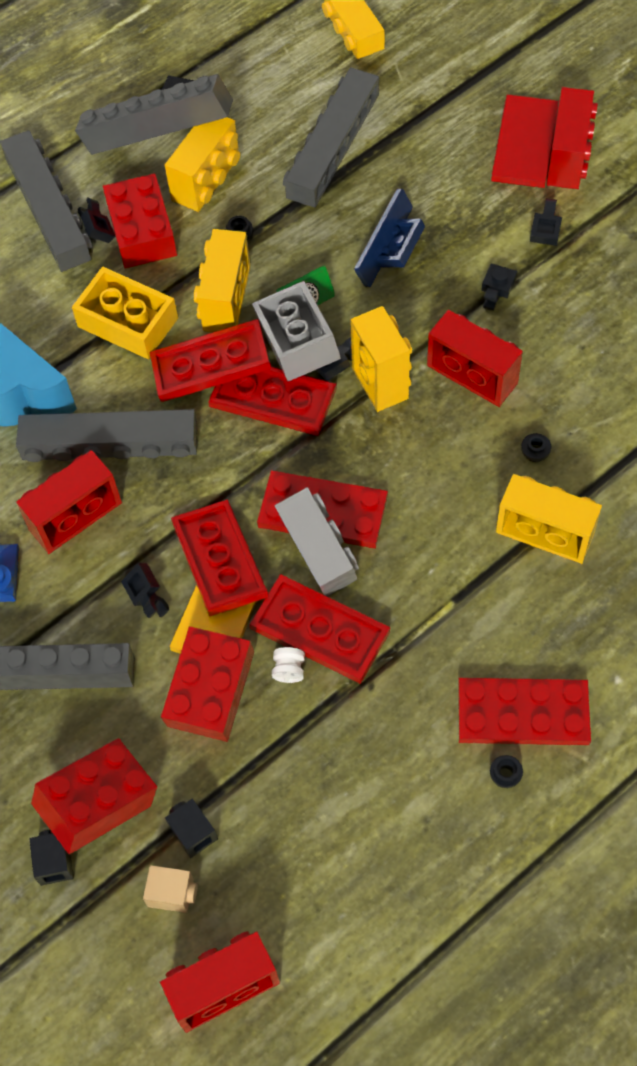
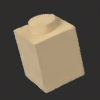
(169, 889)

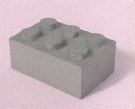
(296, 331)
(318, 541)

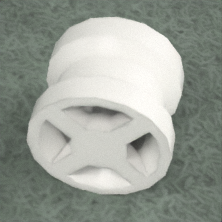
(288, 665)

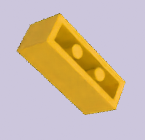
(356, 25)

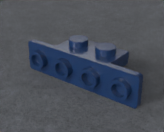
(391, 241)

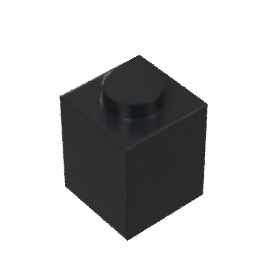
(191, 827)
(50, 859)

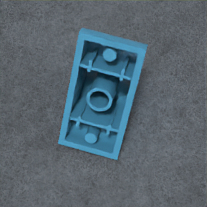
(29, 382)

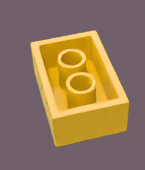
(202, 162)
(222, 280)
(125, 312)
(381, 358)
(548, 518)

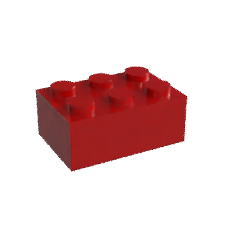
(570, 138)
(140, 220)
(474, 357)
(69, 501)
(208, 684)
(93, 795)
(219, 981)

